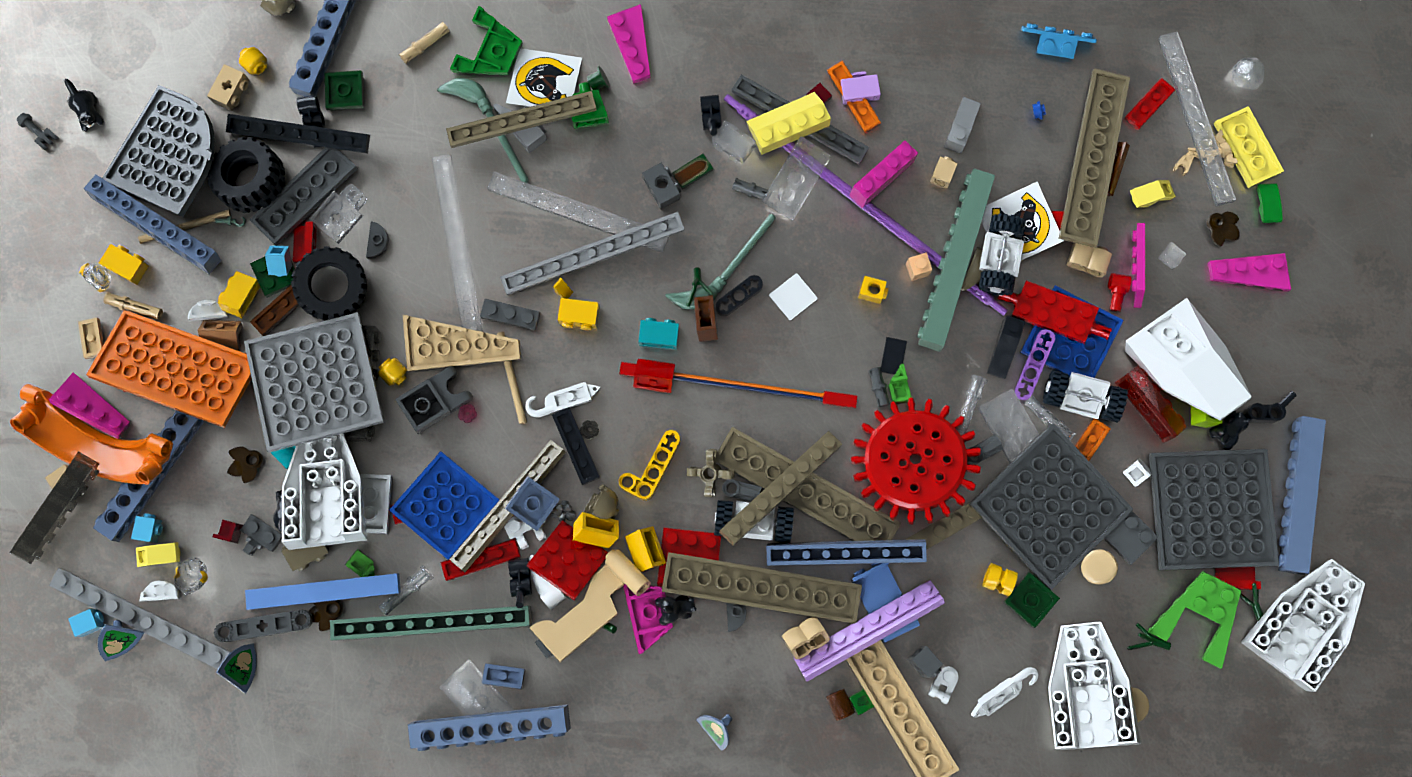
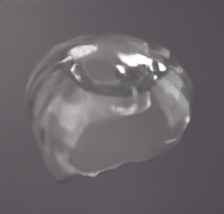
(1248, 73)

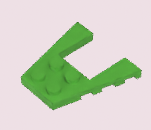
(1210, 599)

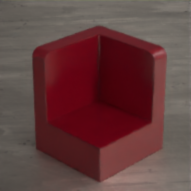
(229, 531)

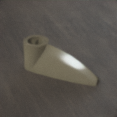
(973, 273)

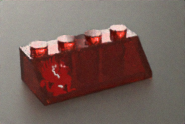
(1151, 404)

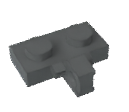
(259, 535)

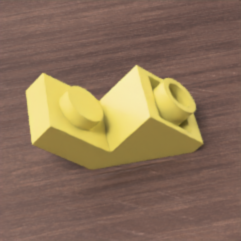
(1151, 193)
(158, 554)

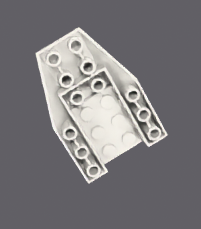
(1189, 361)
(322, 496)
(1309, 625)
(1090, 691)

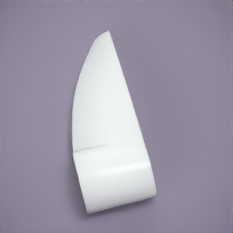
(549, 594)

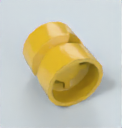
(998, 579)

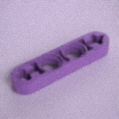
(1037, 365)

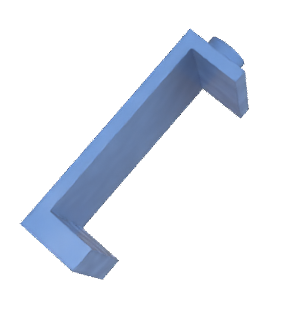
(878, 590)

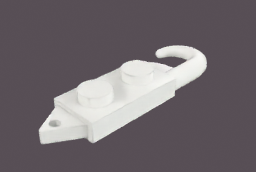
(563, 399)
(1003, 693)

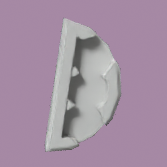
(206, 311)
(159, 591)

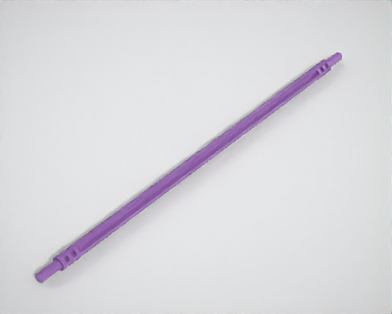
(877, 214)

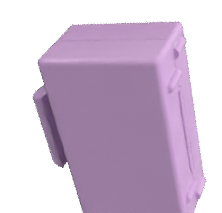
(860, 87)

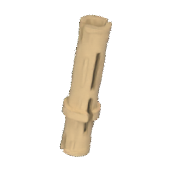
(427, 40)
(125, 303)

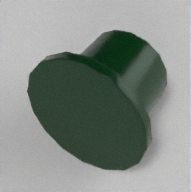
(598, 79)

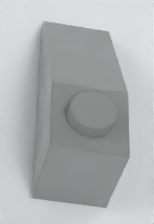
(962, 125)
(530, 137)

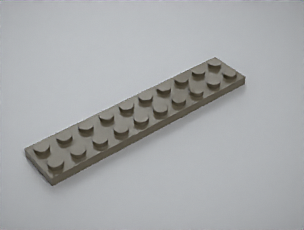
(1094, 158)
(813, 496)
(761, 588)

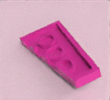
(630, 38)
(1138, 267)
(1261, 271)
(84, 403)

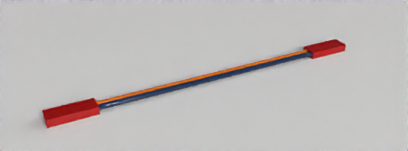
(829, 398)

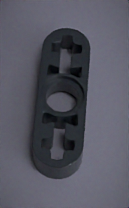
(747, 284)

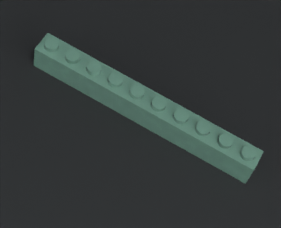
(956, 260)
(430, 623)

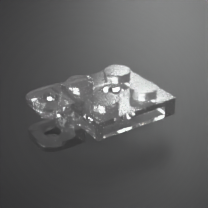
(346, 204)

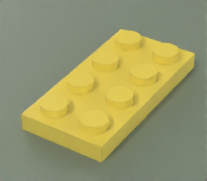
(1249, 146)

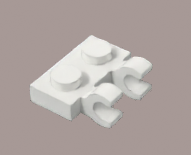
(517, 528)

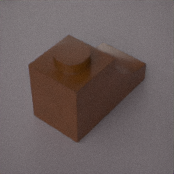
(705, 318)

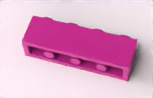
(883, 174)

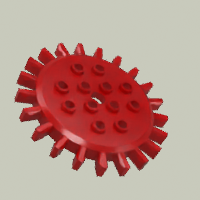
(930, 491)

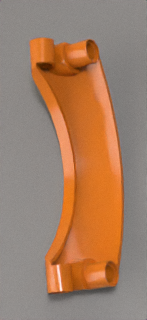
(66, 435)

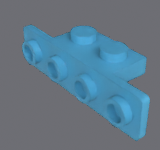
(1058, 43)

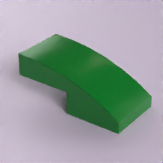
(1270, 203)

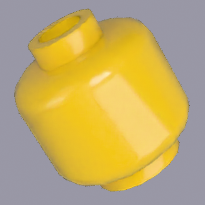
(253, 60)
(392, 371)

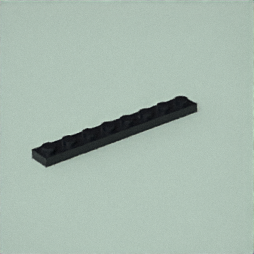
(298, 133)

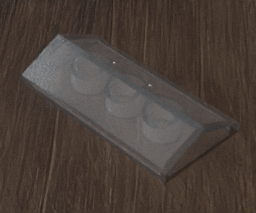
(796, 178)
(472, 696)

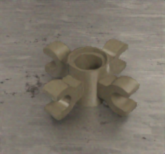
(710, 488)

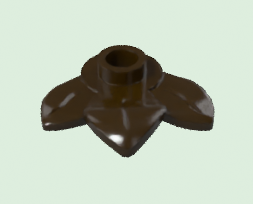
(1225, 229)
(242, 465)
(322, 613)

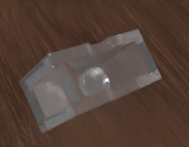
(732, 143)

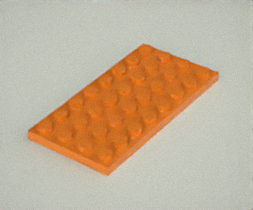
(172, 368)

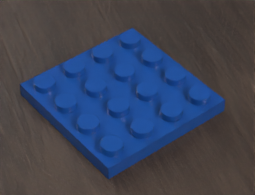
(1072, 355)
(444, 505)

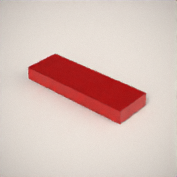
(1149, 103)

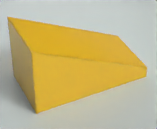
(562, 289)

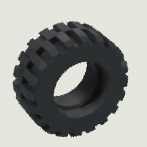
(232, 160)
(322, 258)

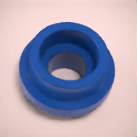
(1039, 110)

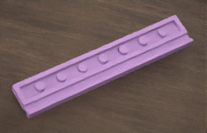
(871, 629)

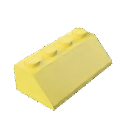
(789, 123)

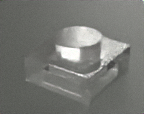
(1172, 255)

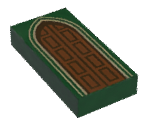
(692, 171)

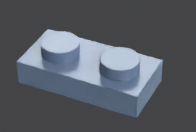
(503, 676)

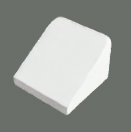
(1137, 472)

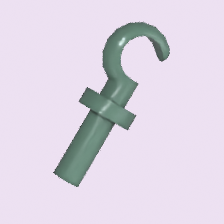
(229, 221)

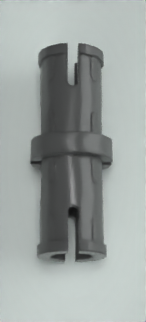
(750, 189)
(879, 387)

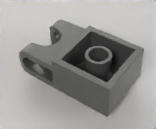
(436, 395)

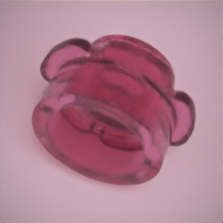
(462, 413)

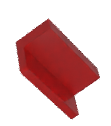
(304, 240)
(654, 375)
(1238, 577)

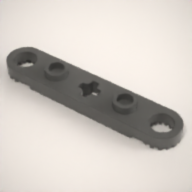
(249, 627)

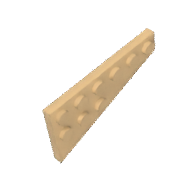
(444, 345)

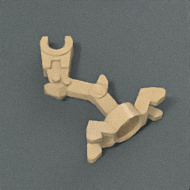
(1224, 149)

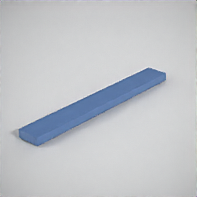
(322, 591)

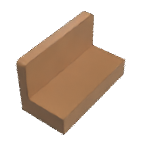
(221, 332)

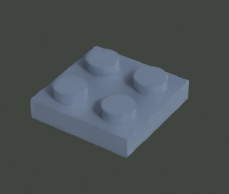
(532, 503)

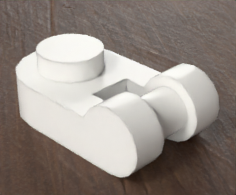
(948, 678)

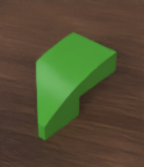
(899, 386)
(361, 564)

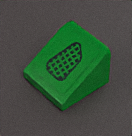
(861, 702)

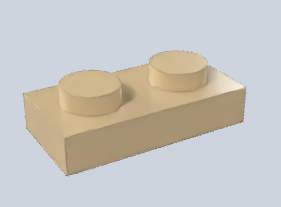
(90, 337)

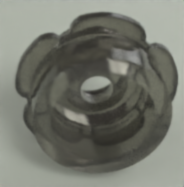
(589, 424)

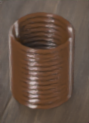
(840, 704)

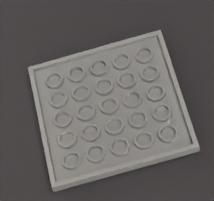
(313, 382)

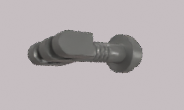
(25, 120)

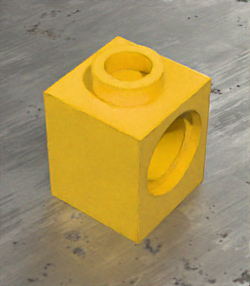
(865, 293)

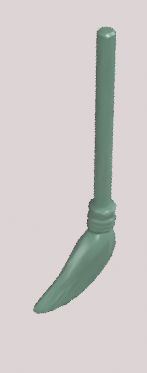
(475, 93)
(717, 285)

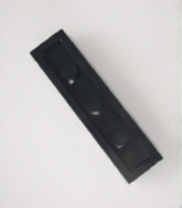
(575, 446)

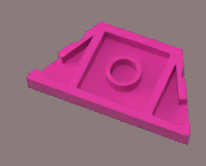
(646, 616)

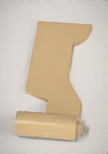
(595, 609)

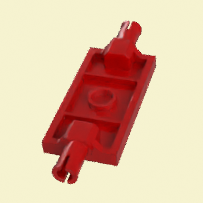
(1056, 312)

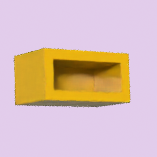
(124, 264)
(238, 294)
(578, 313)
(595, 531)
(645, 549)

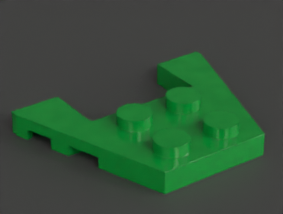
(496, 51)

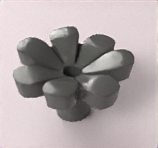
(563, 511)

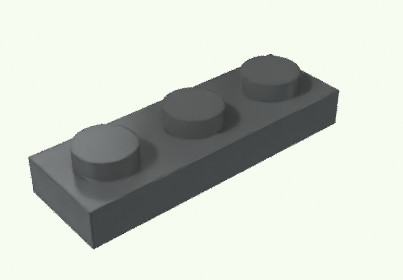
(510, 314)

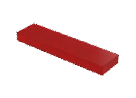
(488, 558)

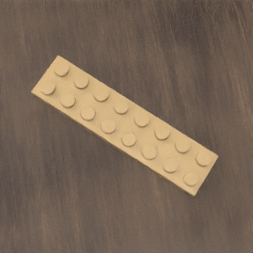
(901, 712)

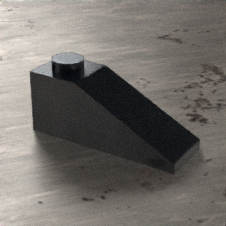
(1005, 346)

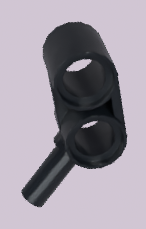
(311, 112)
(711, 116)
(1264, 411)
(520, 583)

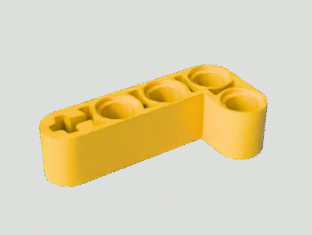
(654, 463)

